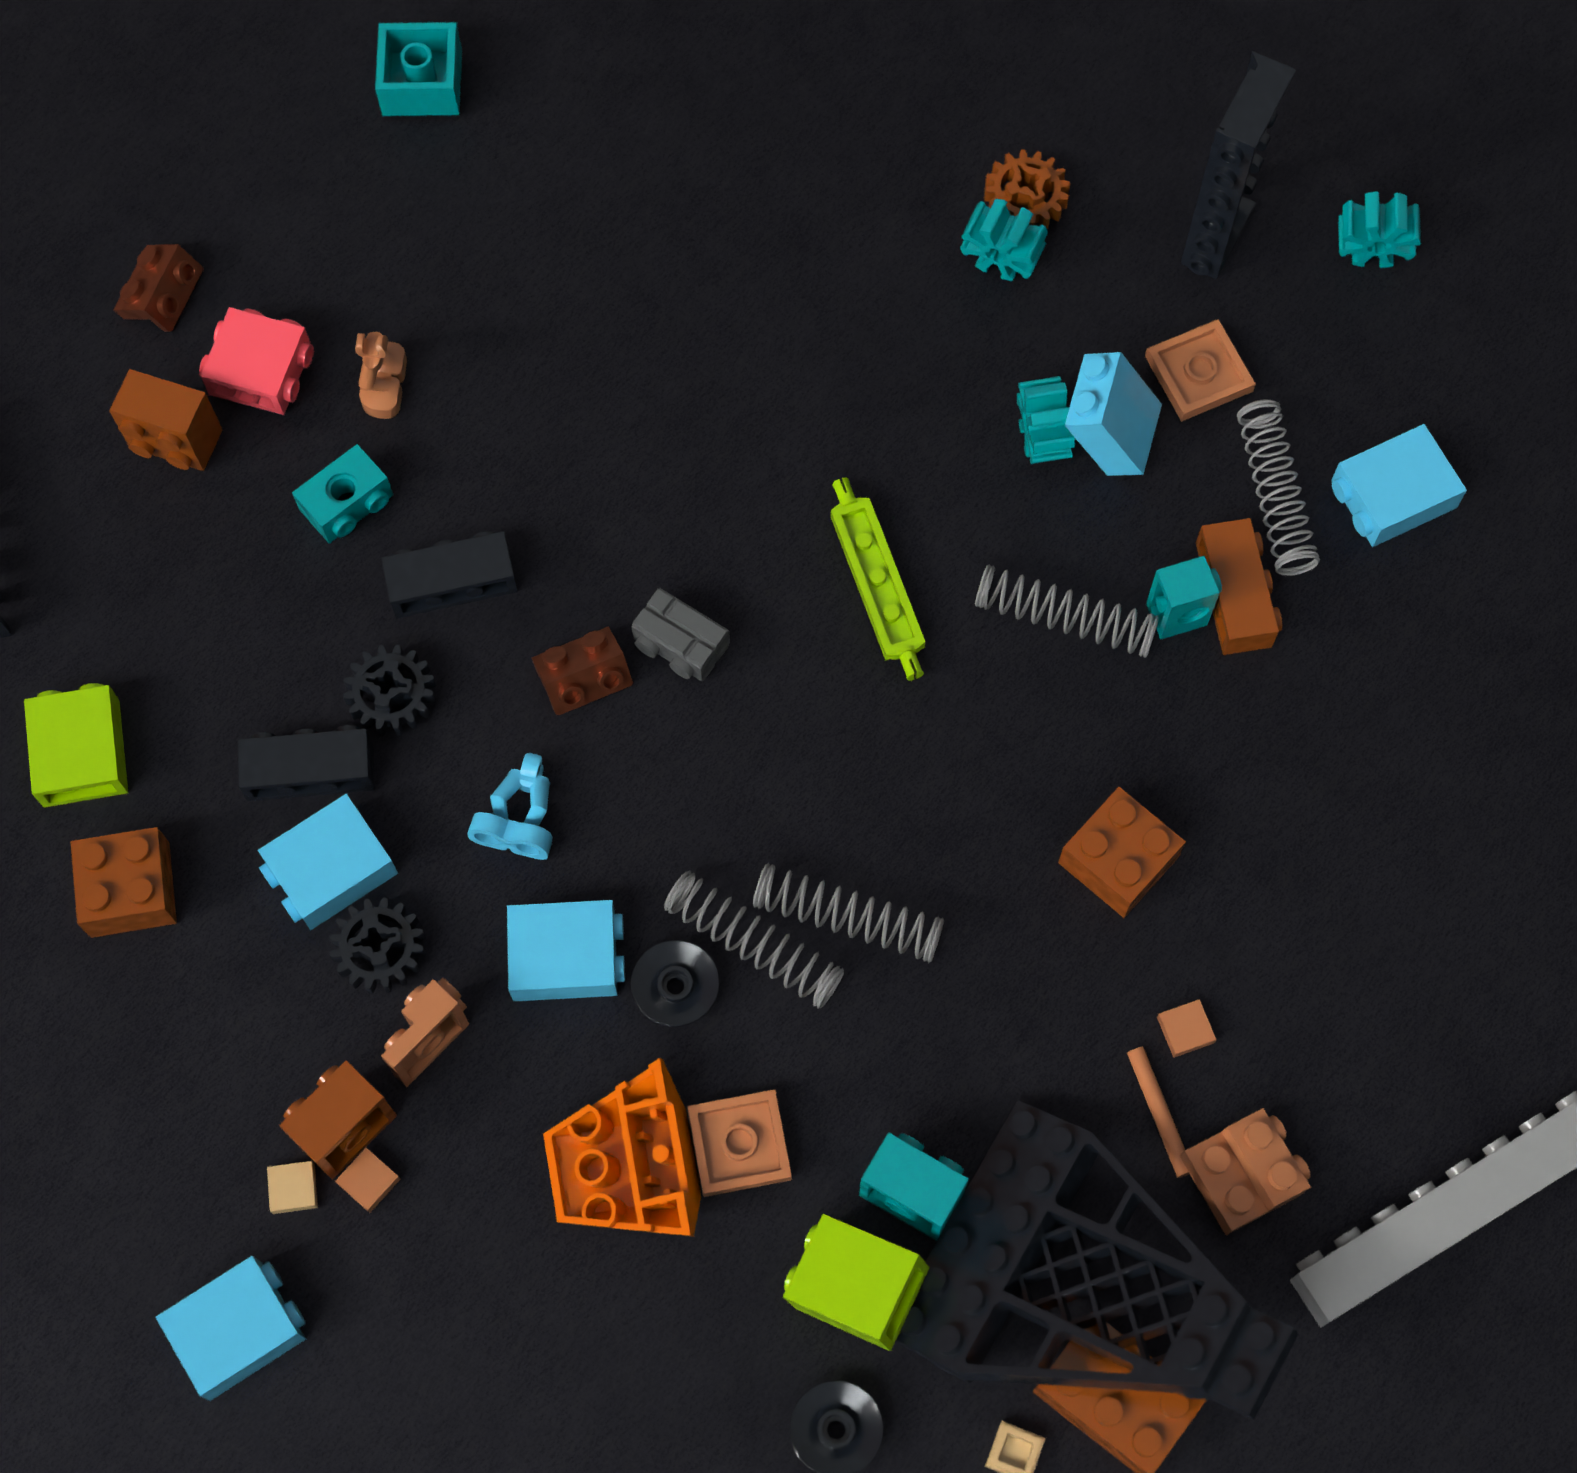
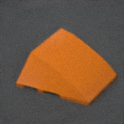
(627, 1160)

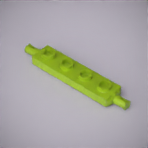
(877, 579)

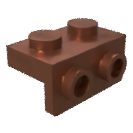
(159, 286)
(583, 670)

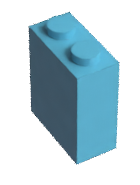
(1113, 414)
(1397, 485)
(326, 863)
(564, 950)
(232, 1327)

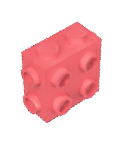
(256, 360)

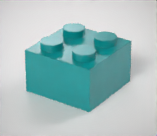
(418, 69)
(913, 1184)

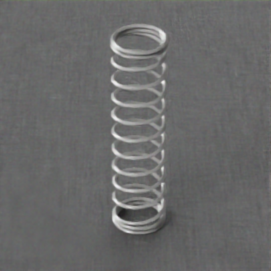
(1257, 423)
(982, 597)
(762, 896)
(825, 984)

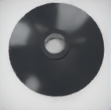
(669, 963)
(836, 1403)

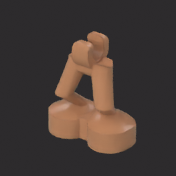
(380, 374)

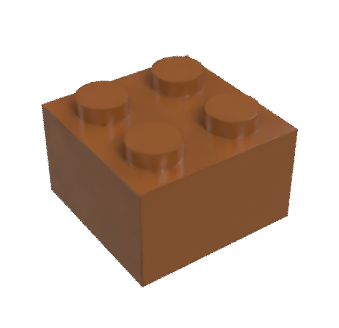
(166, 420)
(1121, 852)
(123, 882)
(337, 1118)

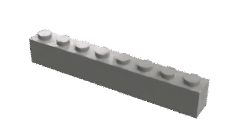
(1439, 1215)

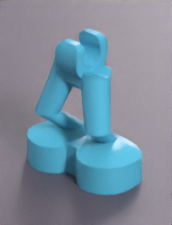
(520, 837)

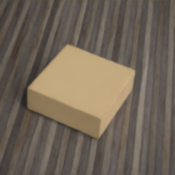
(292, 1187)
(1014, 1450)

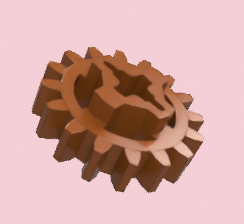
(1029, 186)

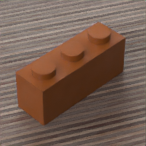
(1244, 605)

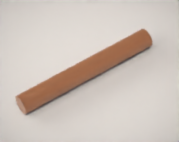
(1158, 1109)

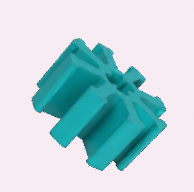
(1379, 229)
(1003, 239)
(1044, 418)

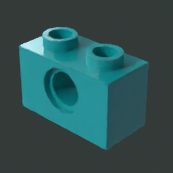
(349, 473)
(1184, 596)

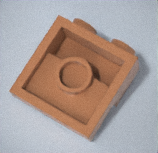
(434, 1023)
(1246, 1170)

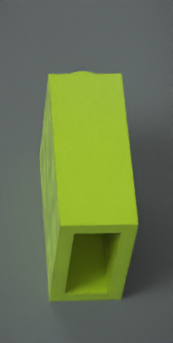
(75, 745)
(855, 1281)

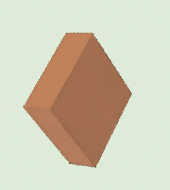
(1186, 1028)
(367, 1180)

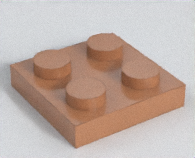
(1200, 370)
(739, 1143)

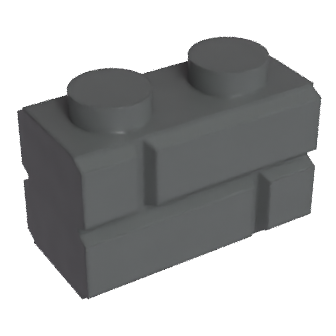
(679, 635)

